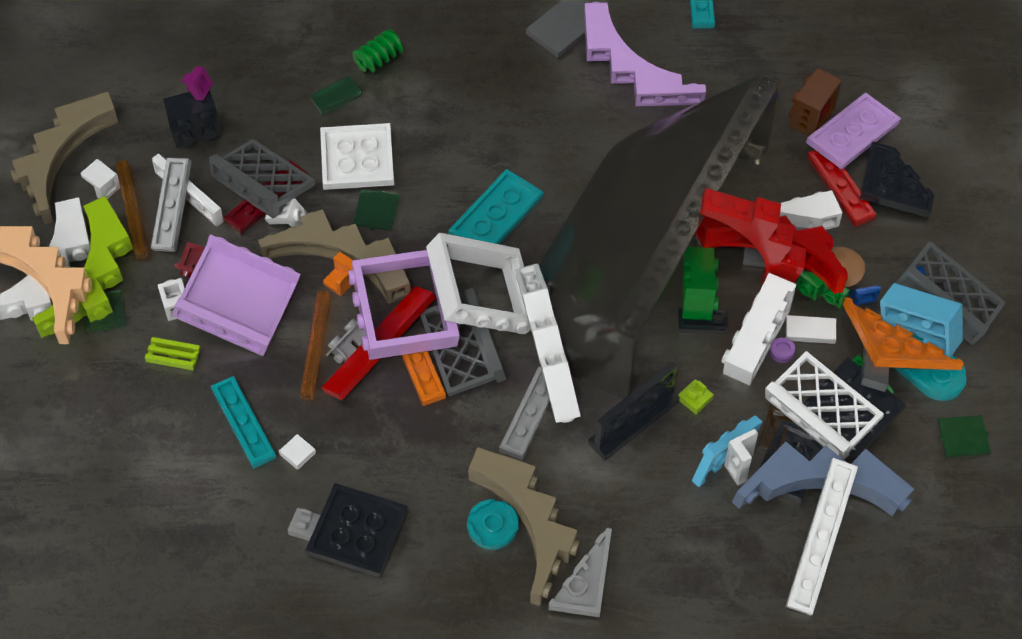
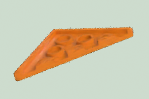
(895, 345)

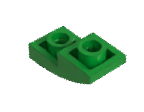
(814, 287)

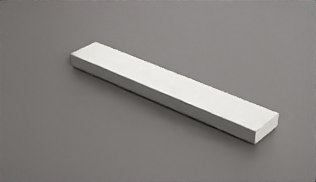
(821, 537)

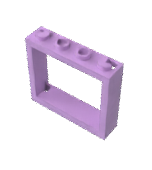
(403, 345)

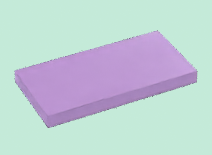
(853, 130)

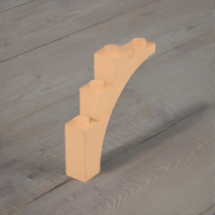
(45, 264)

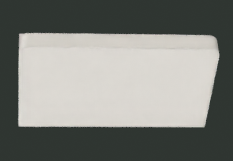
(739, 456)

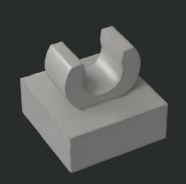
(303, 524)

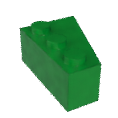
(699, 283)

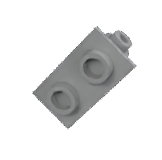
(342, 346)

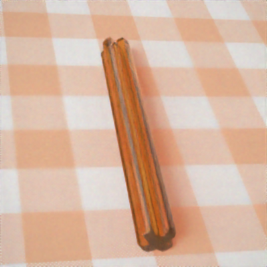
(132, 210)
(314, 345)

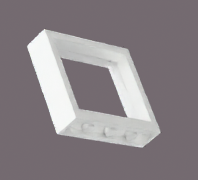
(507, 258)

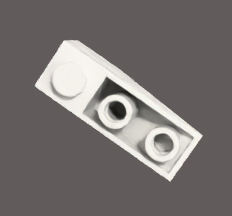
(813, 211)

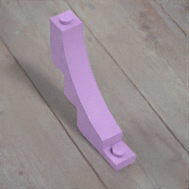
(651, 84)

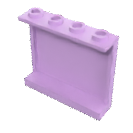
(236, 295)

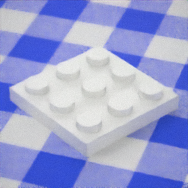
(356, 156)

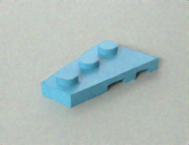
(716, 452)

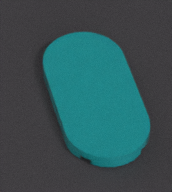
(936, 383)

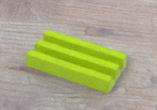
(173, 349)

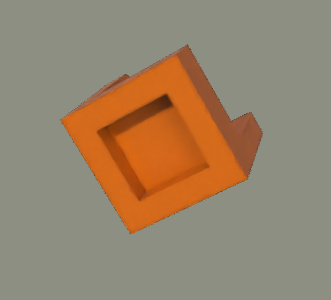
(339, 279)

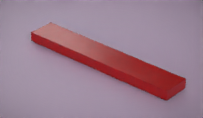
(391, 327)

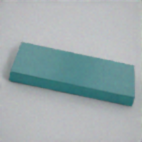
(498, 209)

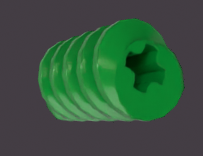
(377, 49)

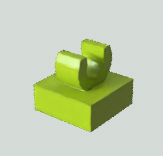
(695, 396)

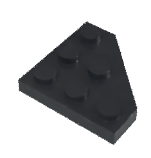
(894, 183)

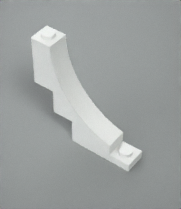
(548, 343)

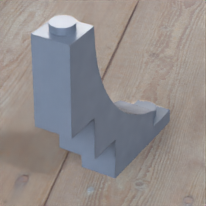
(791, 472)

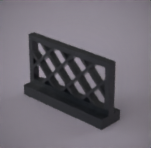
(635, 413)

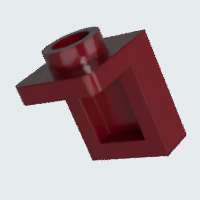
(189, 259)

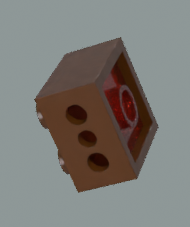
(814, 102)

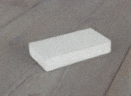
(811, 329)

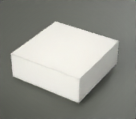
(297, 452)

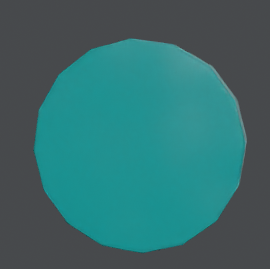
(492, 524)

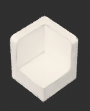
(102, 178)

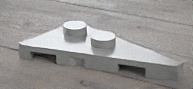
(584, 589)

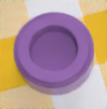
(782, 350)

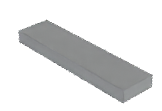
(171, 204)
(526, 418)

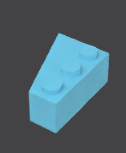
(925, 316)

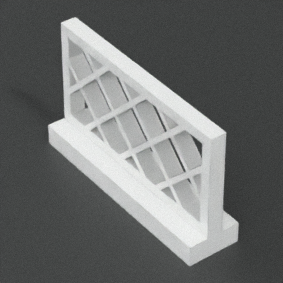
(809, 421)

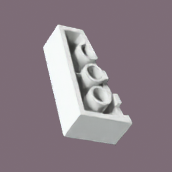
(759, 329)

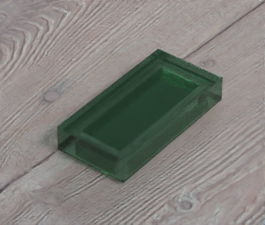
(335, 95)

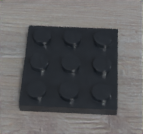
(884, 401)
(356, 530)

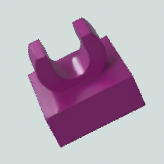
(198, 82)

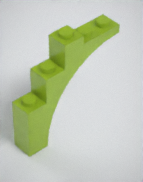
(107, 243)

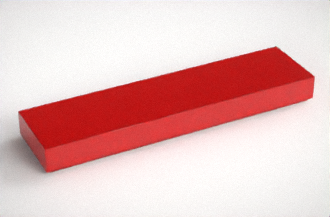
(843, 188)

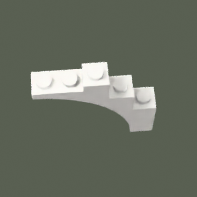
(74, 245)

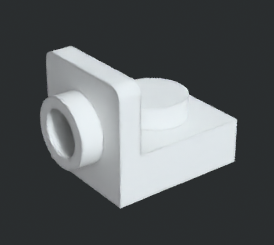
(289, 214)

